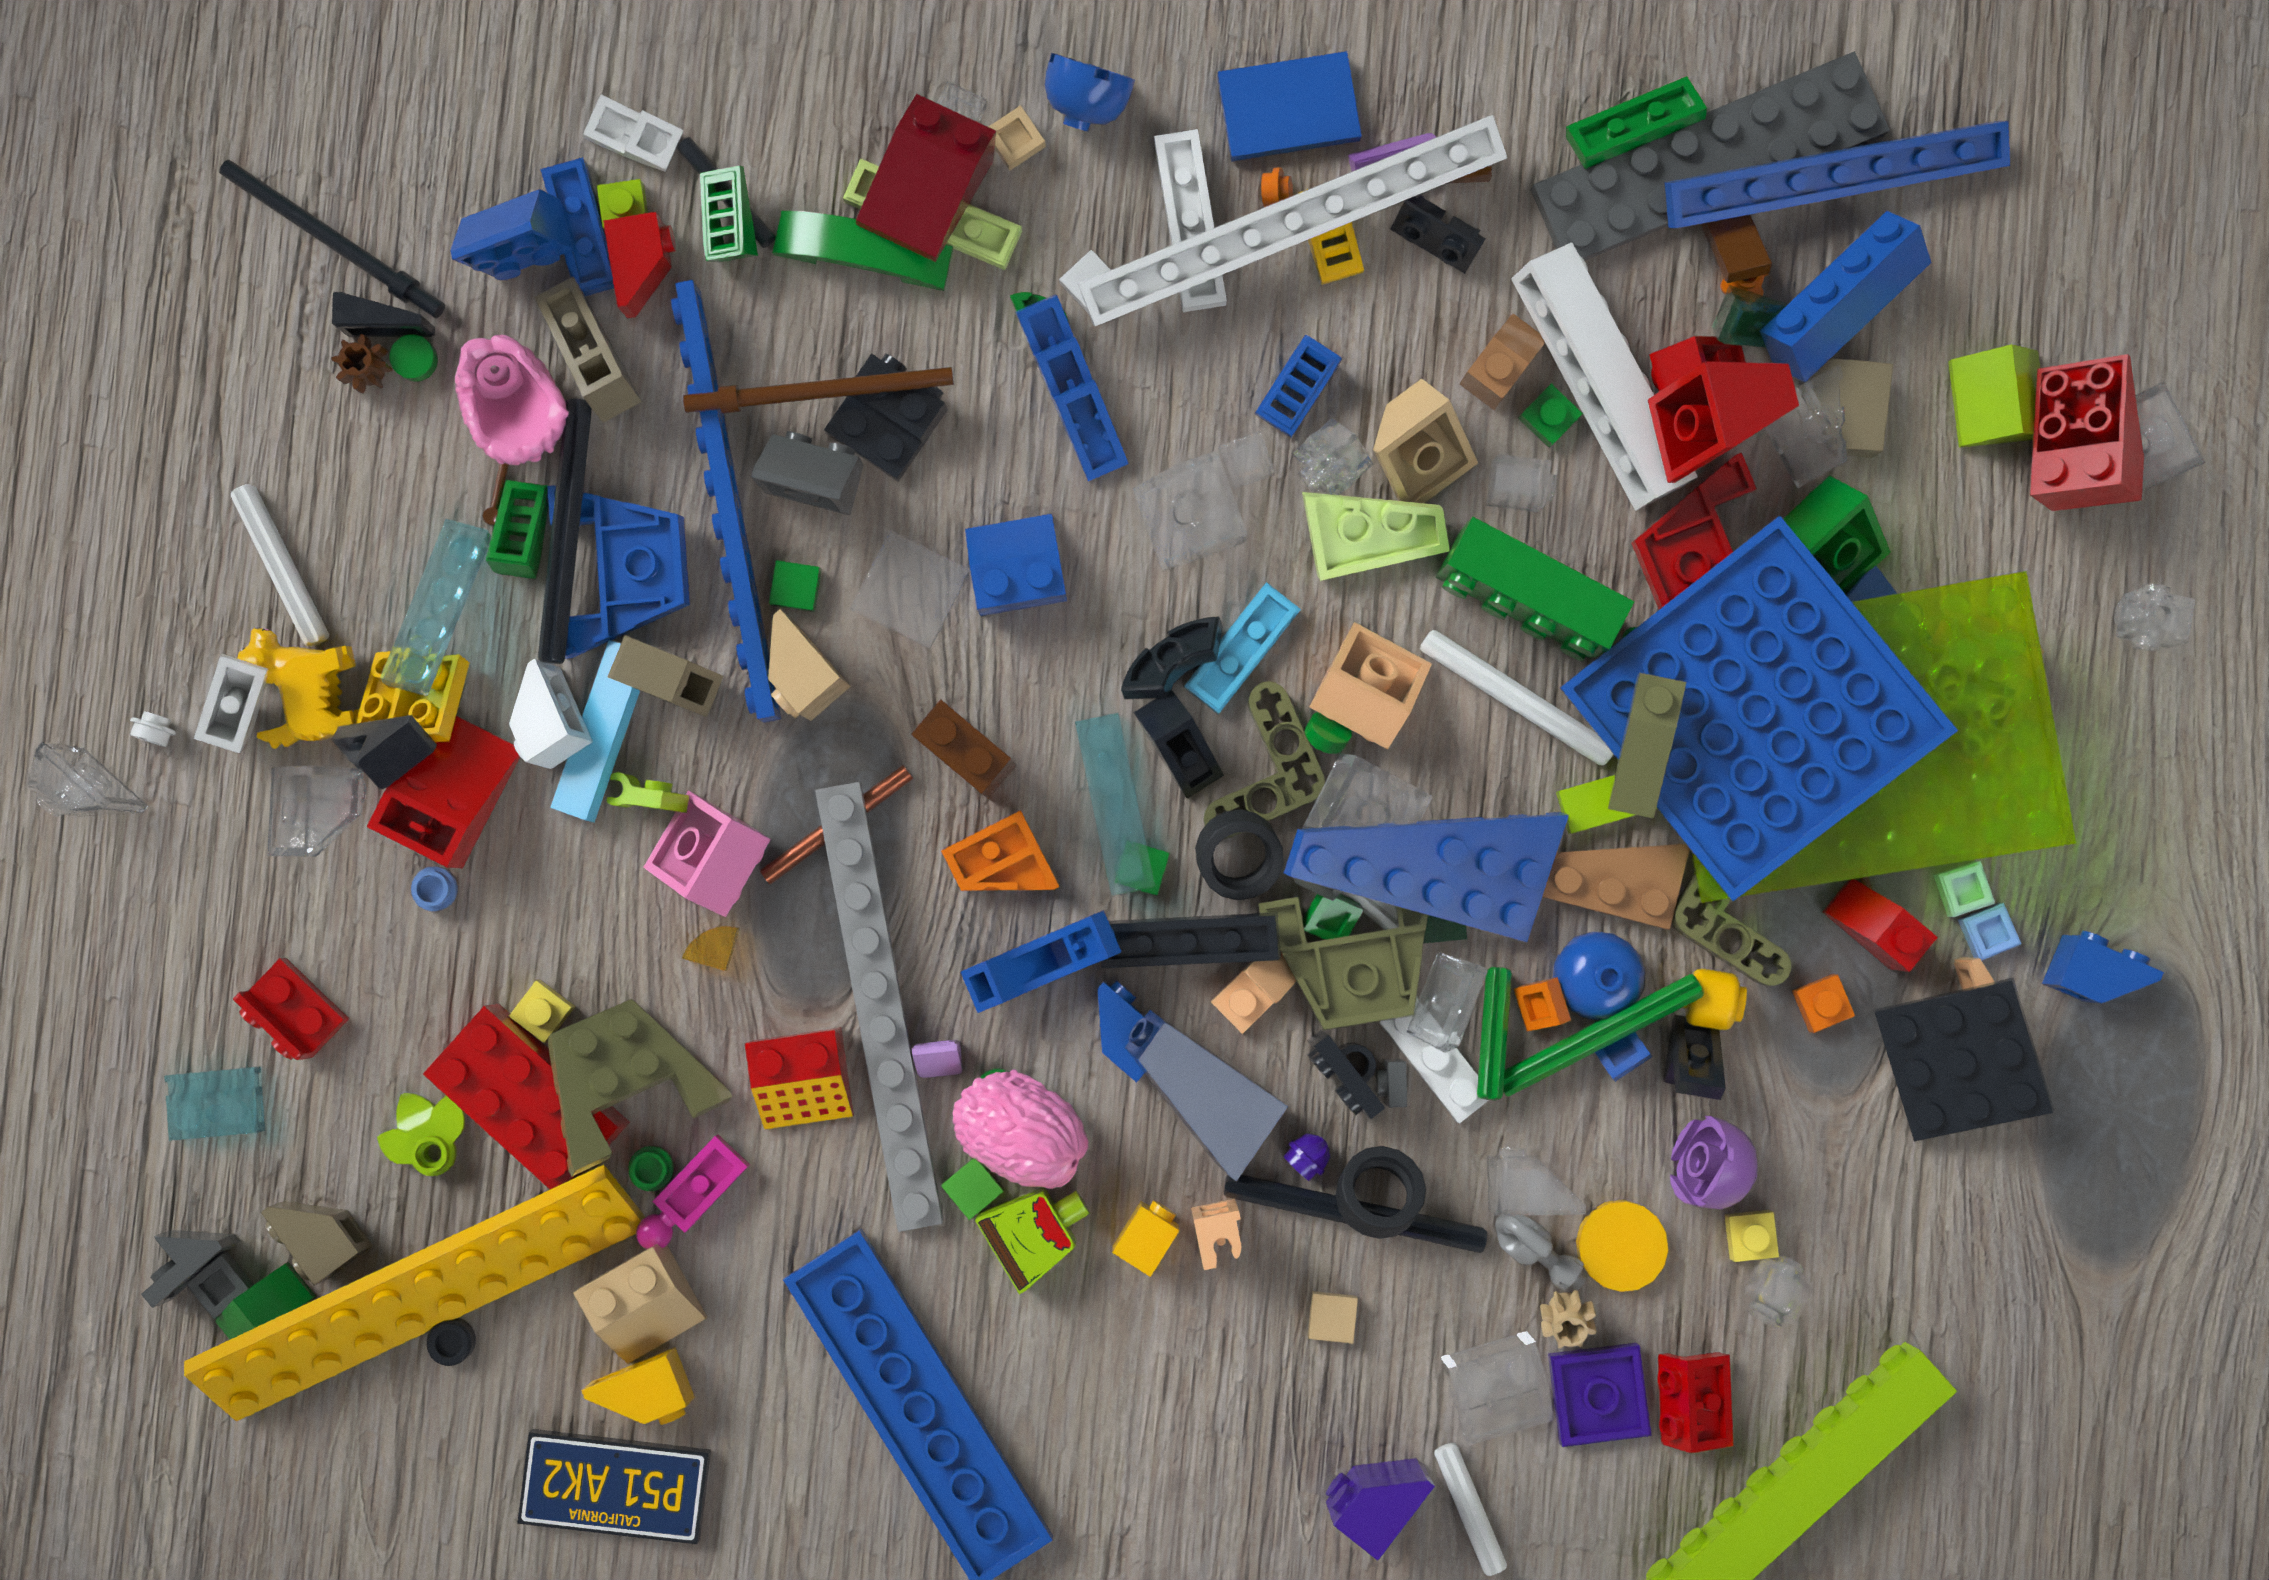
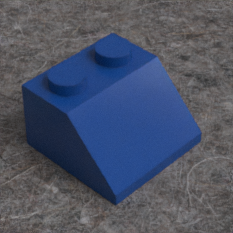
(1015, 565)

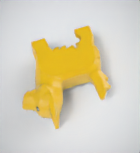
(306, 687)

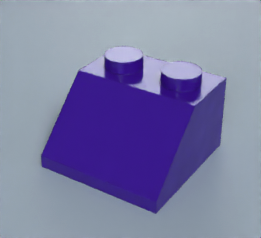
(1377, 1501)

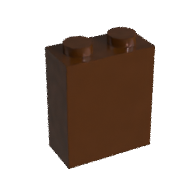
(964, 749)

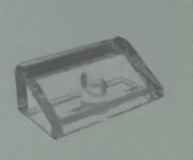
(1447, 1002)

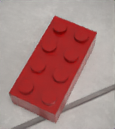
(508, 1088)

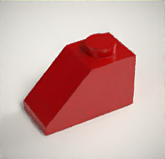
(638, 258)
(1680, 358)
(1880, 926)

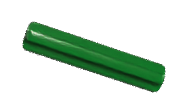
(1494, 1033)

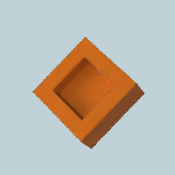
(1823, 1003)
(1542, 1004)

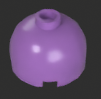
(1714, 1164)

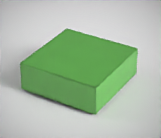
(972, 1188)

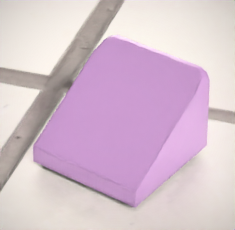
(938, 1058)

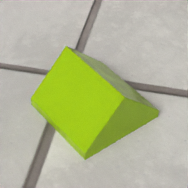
(1995, 395)

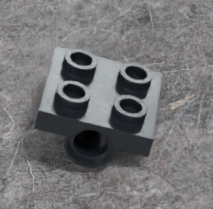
(1354, 1089)

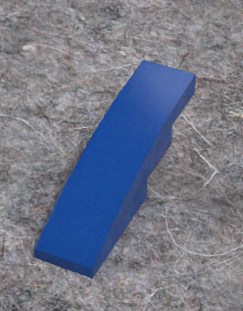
(1072, 387)

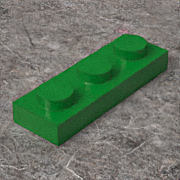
(1636, 122)

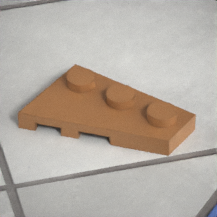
(1621, 882)

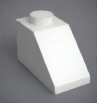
(232, 704)
(547, 717)

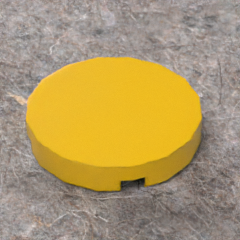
(1622, 1245)

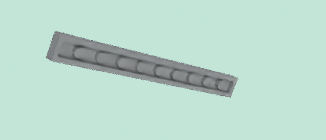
(879, 1006)

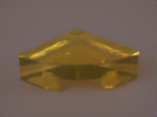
(713, 947)

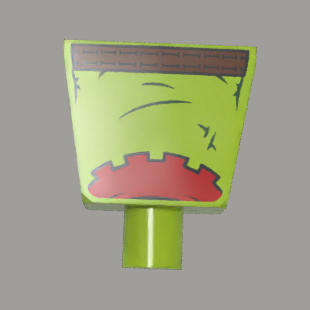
(1031, 1233)

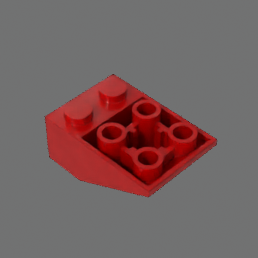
(2086, 435)
(447, 796)

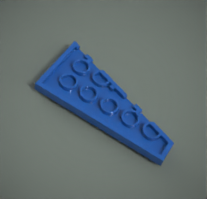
(1451, 869)

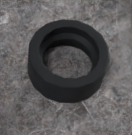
(1253, 883)
(1399, 1165)

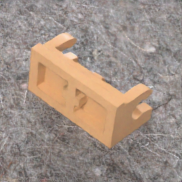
(1213, 1224)

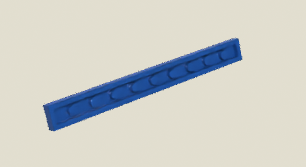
(729, 520)

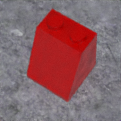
(1717, 410)

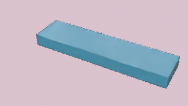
(606, 720)

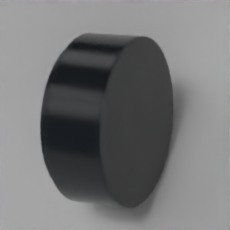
(451, 1342)

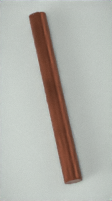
(815, 839)

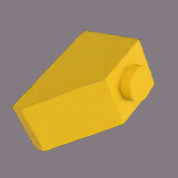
(645, 1389)

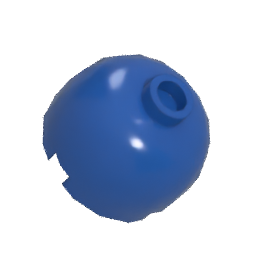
(1085, 92)
(1599, 975)

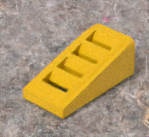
(1340, 270)

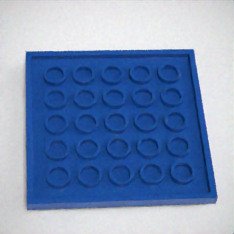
(1782, 712)

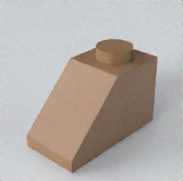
(1503, 361)

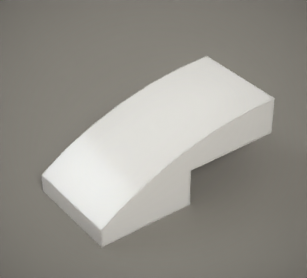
(632, 134)

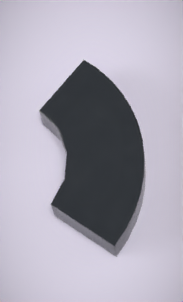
(1161, 666)

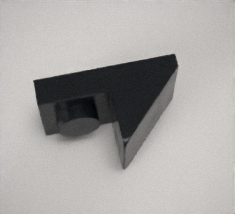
(385, 747)
(1695, 1060)

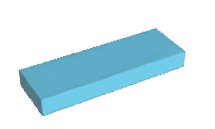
(1243, 648)

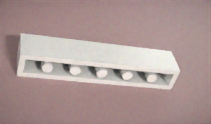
(1597, 369)

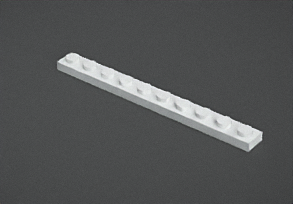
(1292, 220)

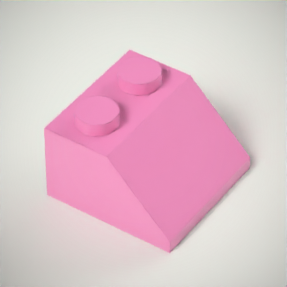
(707, 855)

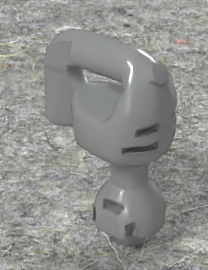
(1531, 1242)

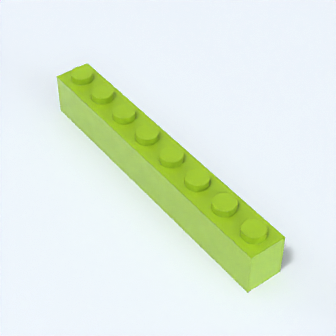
(1812, 1471)

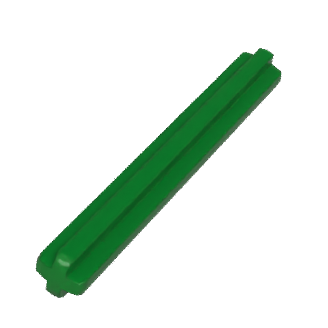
(1602, 1034)

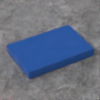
(1289, 106)

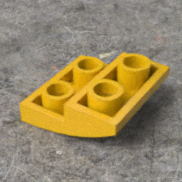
(433, 712)

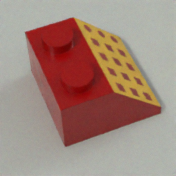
(799, 1078)

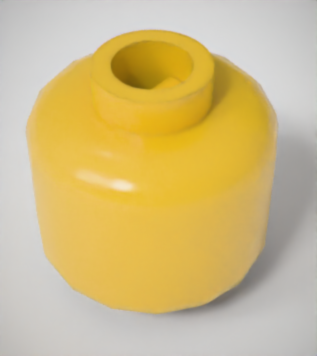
(1721, 1003)

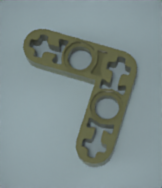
(1282, 781)
(1714, 923)

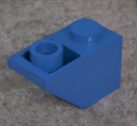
(2096, 973)
(1116, 1022)

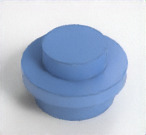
(434, 888)

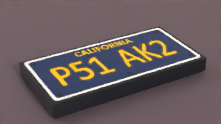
(614, 1486)

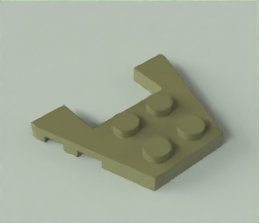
(1356, 975)
(613, 1060)

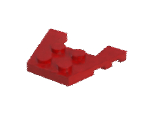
(1690, 535)

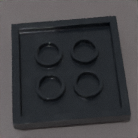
(1964, 1060)

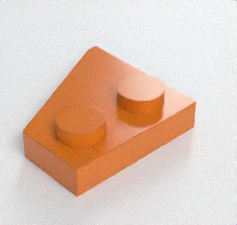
(1000, 859)

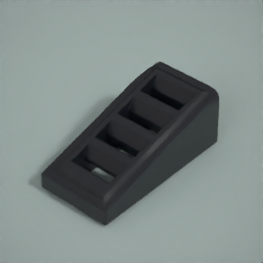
(373, 319)

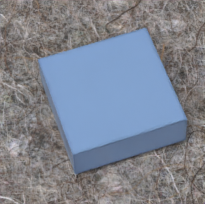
(1989, 931)

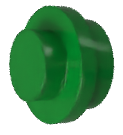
(651, 1168)

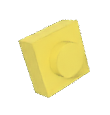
(541, 1010)
(1751, 1235)

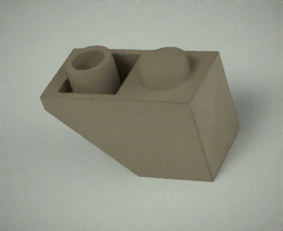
(665, 676)
(317, 1237)

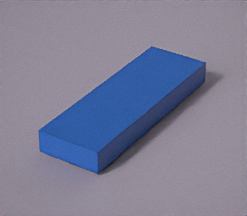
(590, 258)

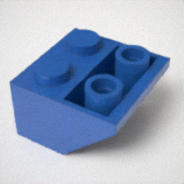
(513, 236)

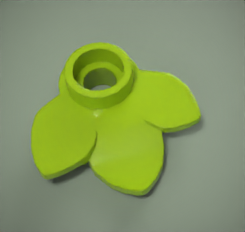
(418, 1128)

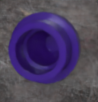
(1308, 1155)

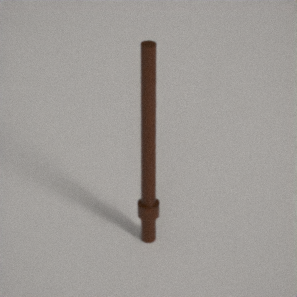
(731, 398)

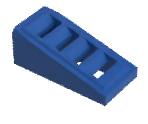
(1318, 353)

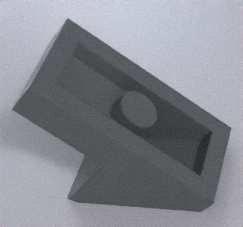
(189, 1255)

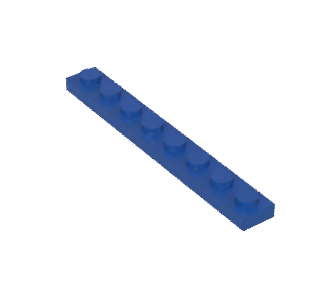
(1837, 174)

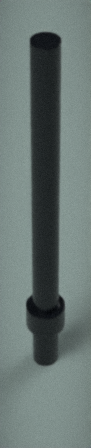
(399, 283)

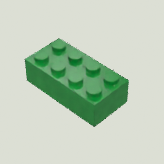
(1533, 590)

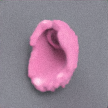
(512, 407)
(1020, 1130)

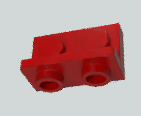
(291, 1011)
(1695, 1401)

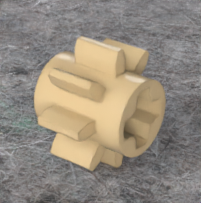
(1568, 1319)

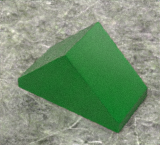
(265, 1301)

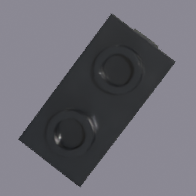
(1452, 243)

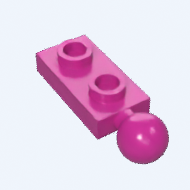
(692, 1192)

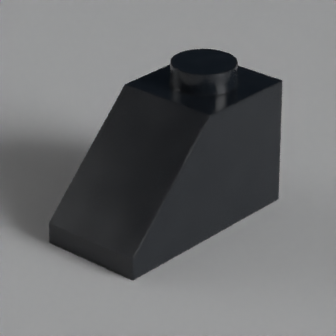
(1179, 743)

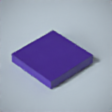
(1599, 1394)

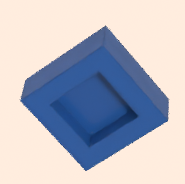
(1623, 1056)

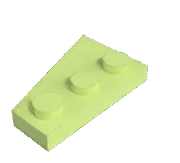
(1370, 533)

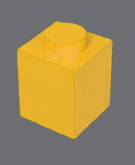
(1146, 1236)

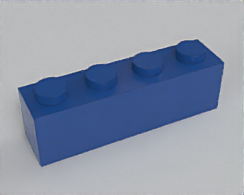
(1846, 295)

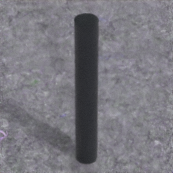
(702, 163)

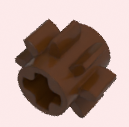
(349, 359)

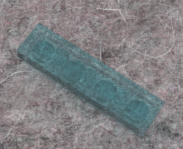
(436, 607)
(1115, 804)

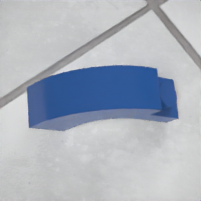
(1041, 961)

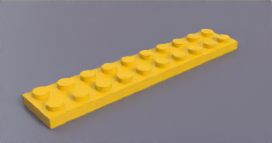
(415, 1294)

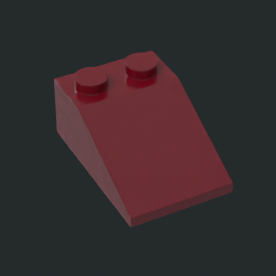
(927, 177)

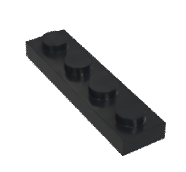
(1196, 940)

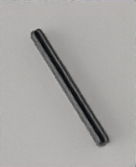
(564, 532)
(1325, 1206)

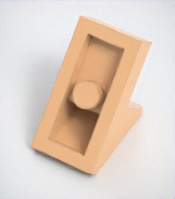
(1254, 991)

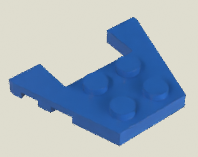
(638, 569)

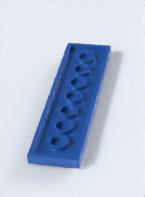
(918, 1408)

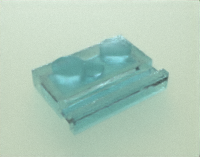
(214, 1103)

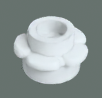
(152, 729)

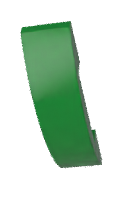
(840, 241)

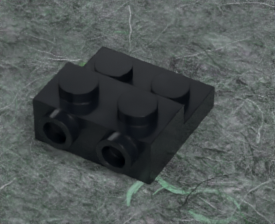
(887, 425)

